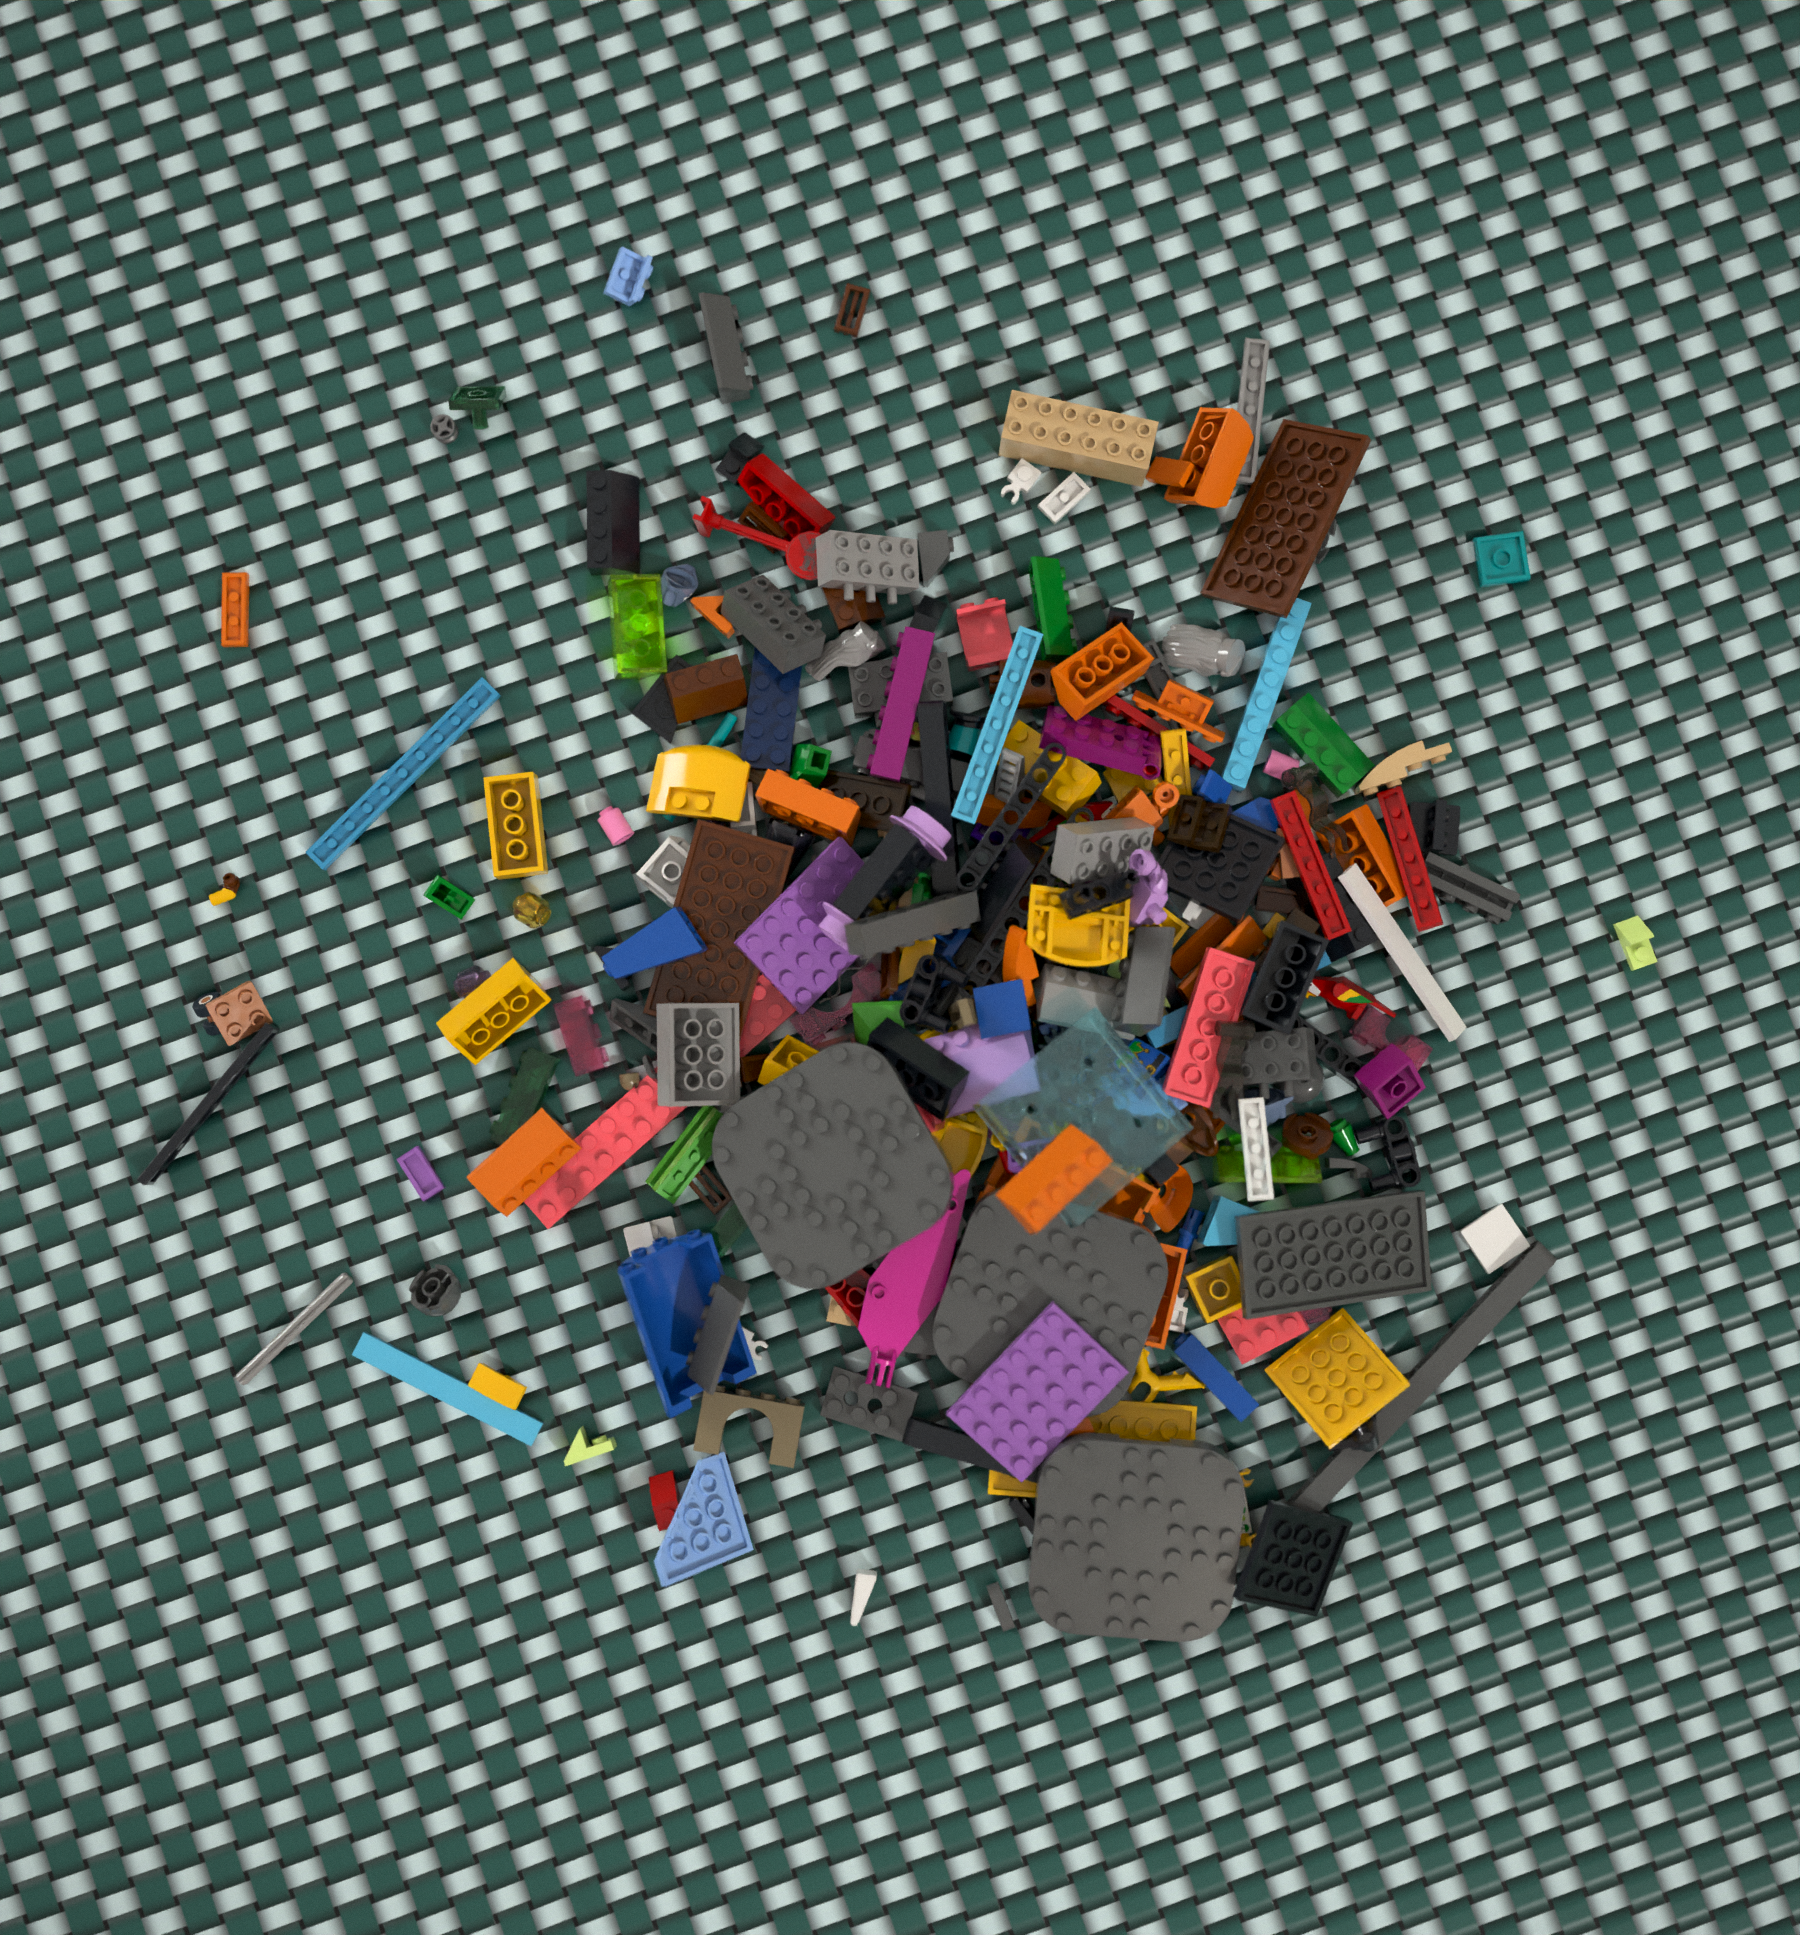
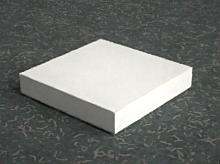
(1494, 1238)

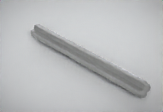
(294, 1328)

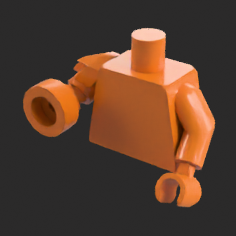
(1138, 805)

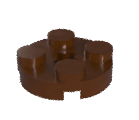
(1307, 1146)

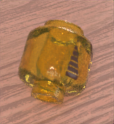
(531, 910)

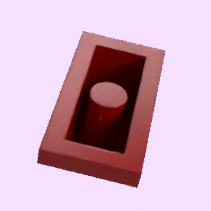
(664, 1497)

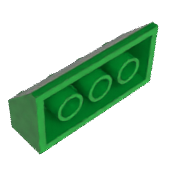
(1050, 608)
(1323, 742)

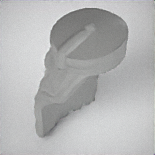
(847, 650)
(1203, 650)

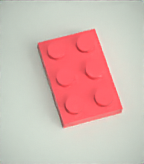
(1259, 1335)

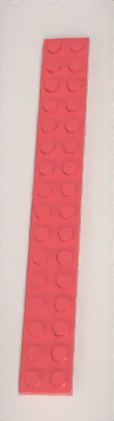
(637, 1120)

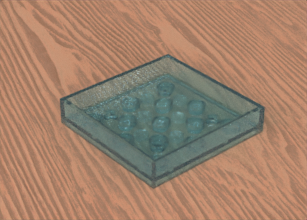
(1094, 1099)

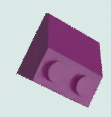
(1390, 1080)

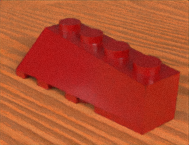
(783, 498)
(851, 1294)

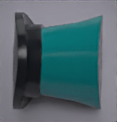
(964, 734)

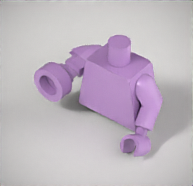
(1149, 892)

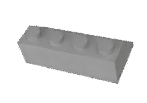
(1068, 994)

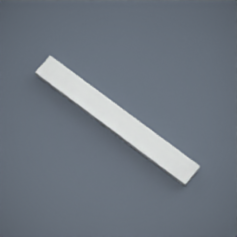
(1402, 952)

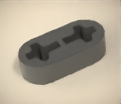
(1000, 1606)

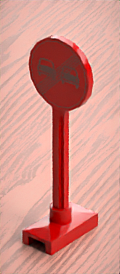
(799, 552)

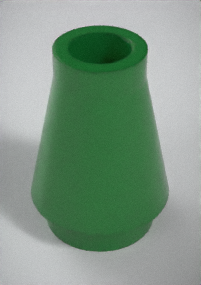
(1344, 1136)

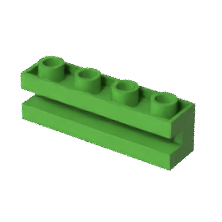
(686, 1155)

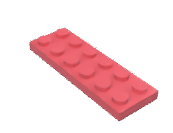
(1215, 997)

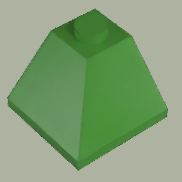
(870, 1014)

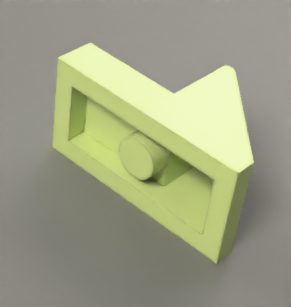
(1635, 942)
(583, 1450)

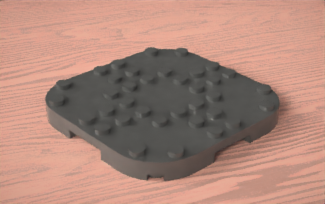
(832, 1165)
(1100, 1273)
(1135, 1537)

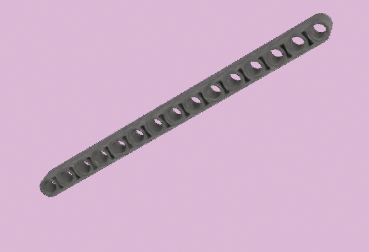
(1430, 1373)

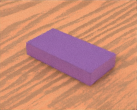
(421, 1173)

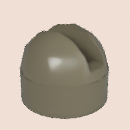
(629, 1080)

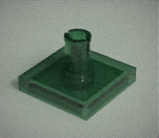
(478, 400)

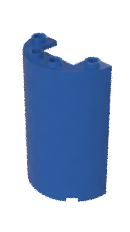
(667, 1298)

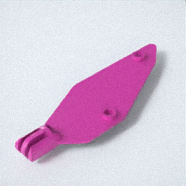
(909, 1287)

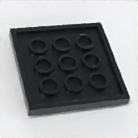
(1226, 879)
(1292, 1558)

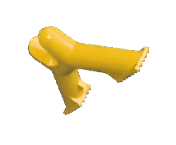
(1160, 1383)

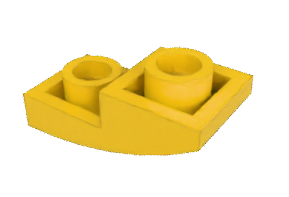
(497, 1386)

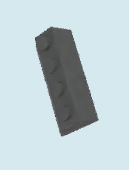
(725, 347)
(1143, 980)
(717, 1333)

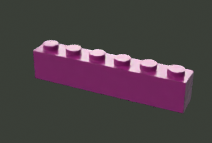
(901, 705)

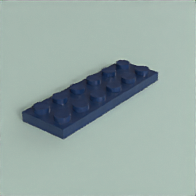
(770, 715)

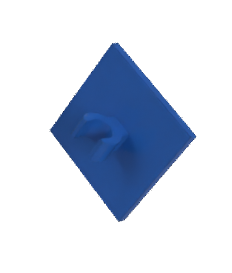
(1001, 1009)

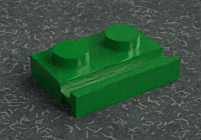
(922, 890)

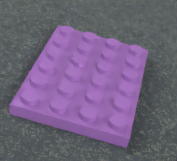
(786, 936)
(1037, 1391)

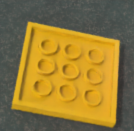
(1336, 1378)

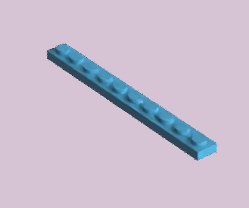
(403, 774)

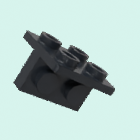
(1436, 826)

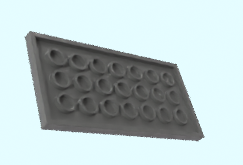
(1333, 1254)

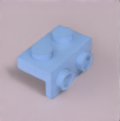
(628, 276)

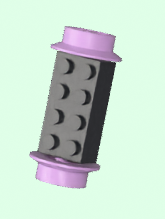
(887, 872)

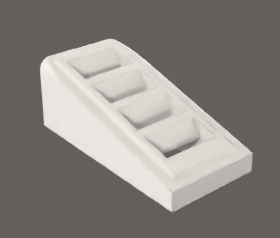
(863, 1586)

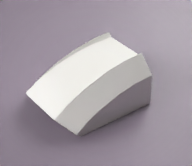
(665, 868)

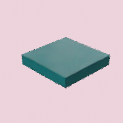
(1501, 559)

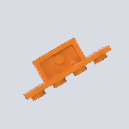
(1183, 706)

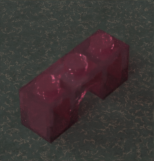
(1371, 1029)

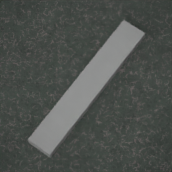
(1252, 399)

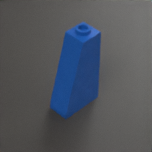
(657, 944)
(1214, 1376)

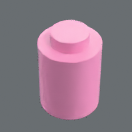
(1278, 763)
(615, 825)

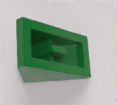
(449, 897)

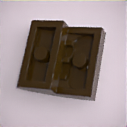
(1199, 823)

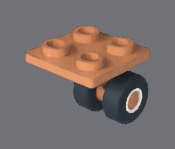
(233, 1013)

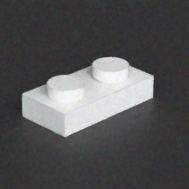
(1064, 498)

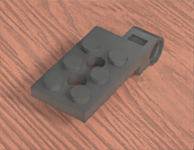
(896, 1401)

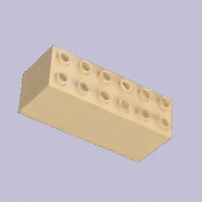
(1078, 438)

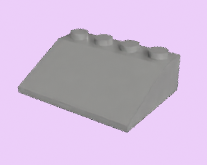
(698, 1054)

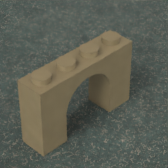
(784, 1416)

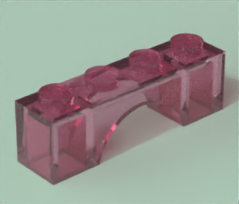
(816, 1023)

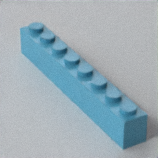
(1264, 696)

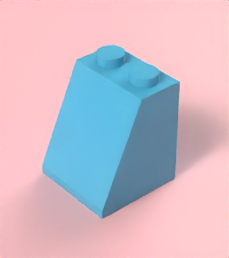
(1220, 1224)

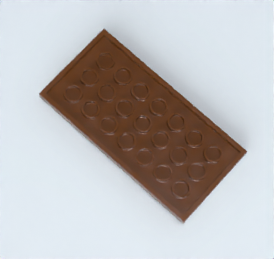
(1285, 517)
(723, 891)

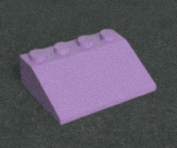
(986, 1059)

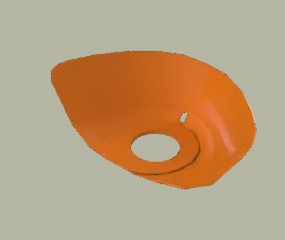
(1170, 1207)

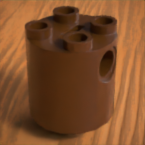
(1032, 696)

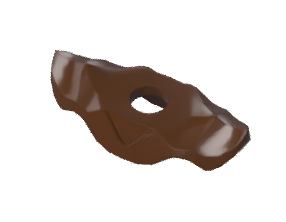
(1202, 1136)

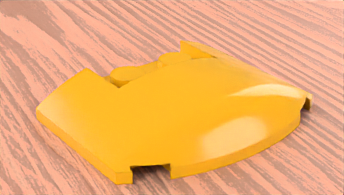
(699, 783)
(1081, 941)
(963, 1141)

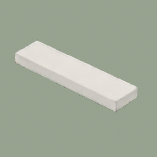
(1255, 1149)

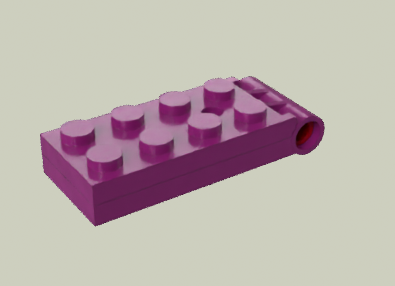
(1103, 742)

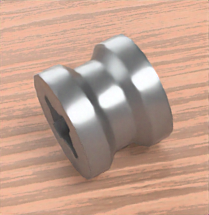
(442, 424)

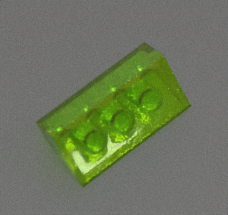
(637, 626)
(1285, 1167)

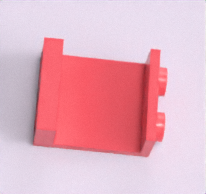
(984, 633)

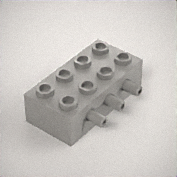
(867, 564)
(1098, 848)

